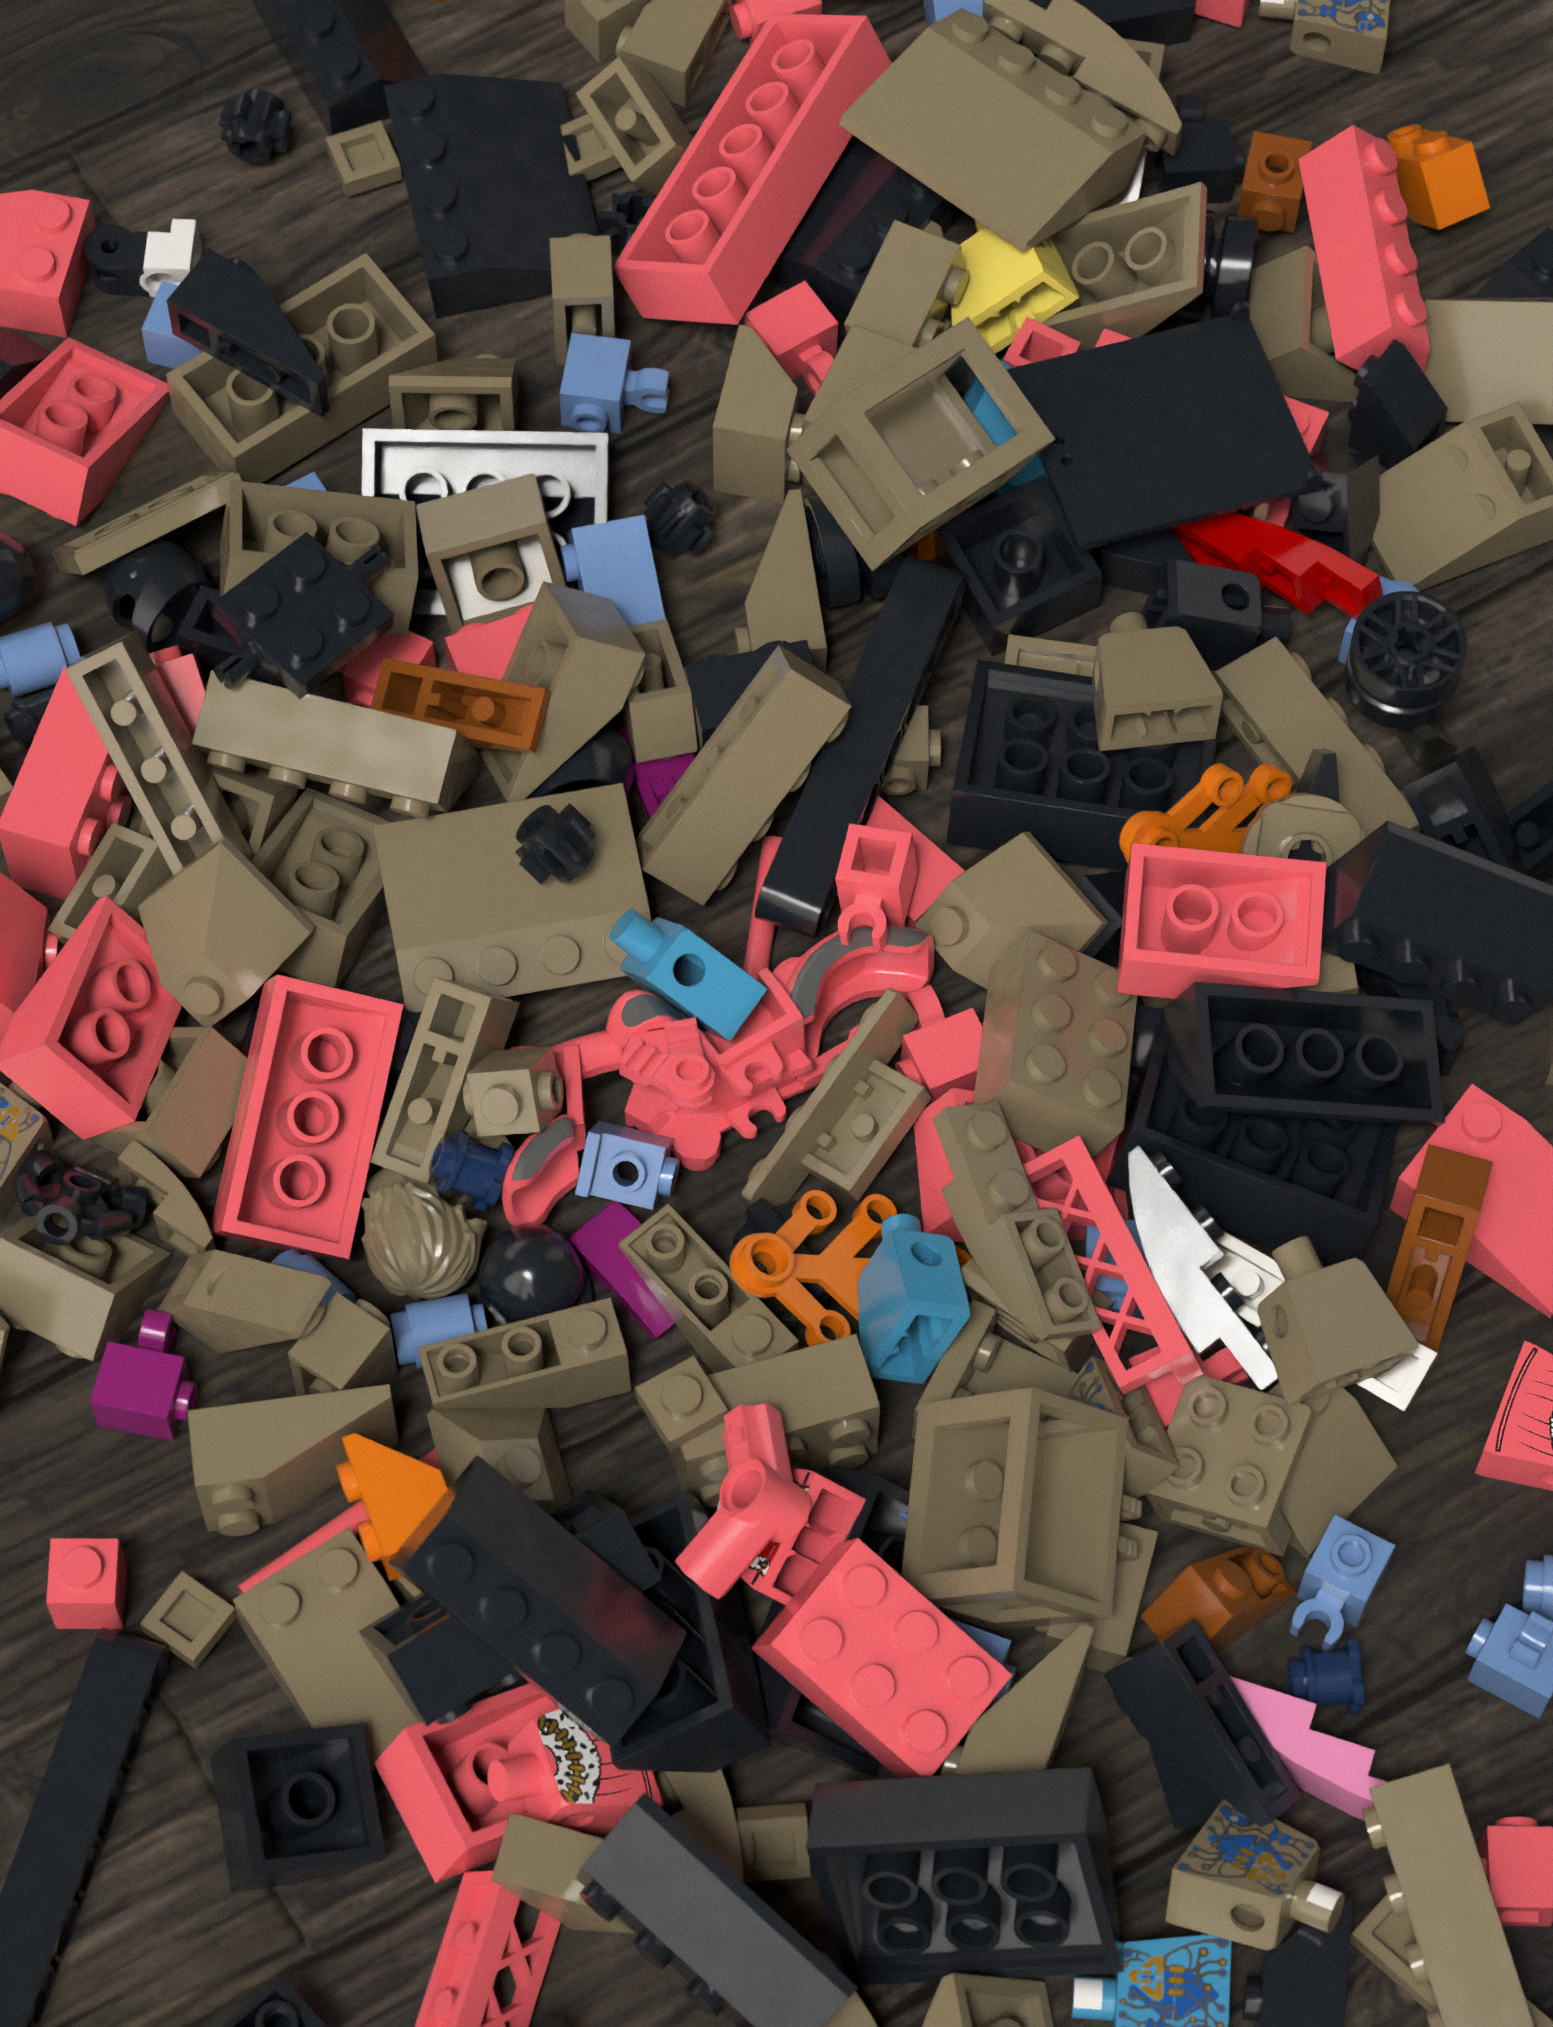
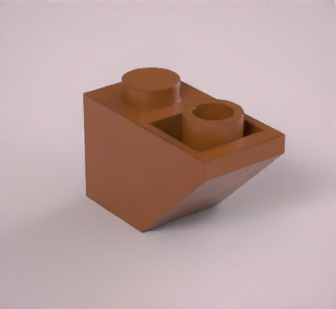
(1223, 1595)

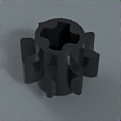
(255, 126)
(625, 217)
(680, 518)
(555, 843)

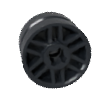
(1225, 265)
(839, 564)
(1405, 659)

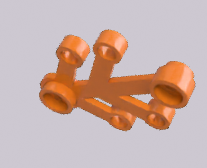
(1219, 830)
(833, 1269)

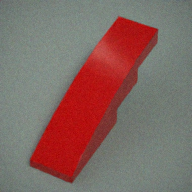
(1283, 560)

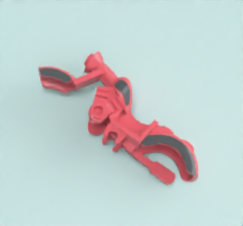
(701, 1084)

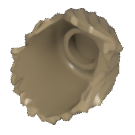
(419, 1241)

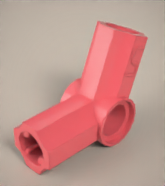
(755, 1501)

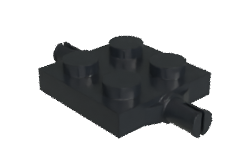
(302, 615)

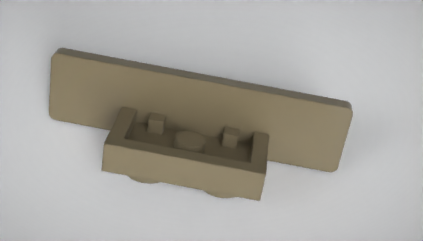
(850, 1117)

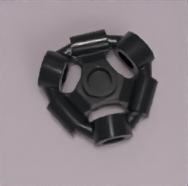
(79, 1195)

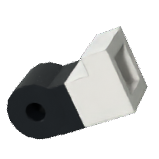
(139, 261)

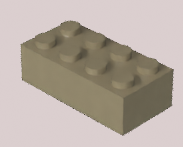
(358, 337)

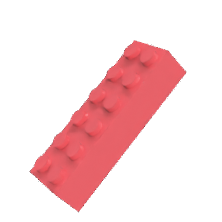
(751, 169)

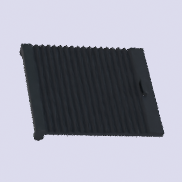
(1166, 430)

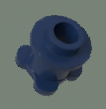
(470, 1168)
(1328, 1677)

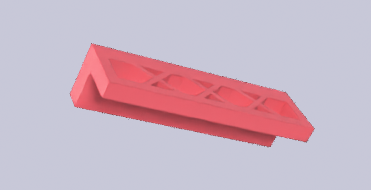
(1130, 1267)
(473, 1953)

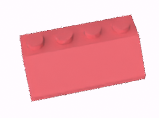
(1363, 248)
(306, 1118)

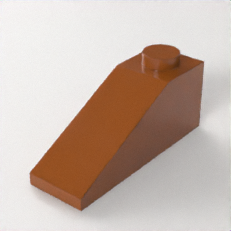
(481, 708)
(1437, 1241)

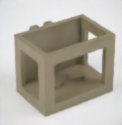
(909, 450)
(1019, 1514)

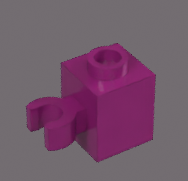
(144, 1385)

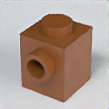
(1273, 181)

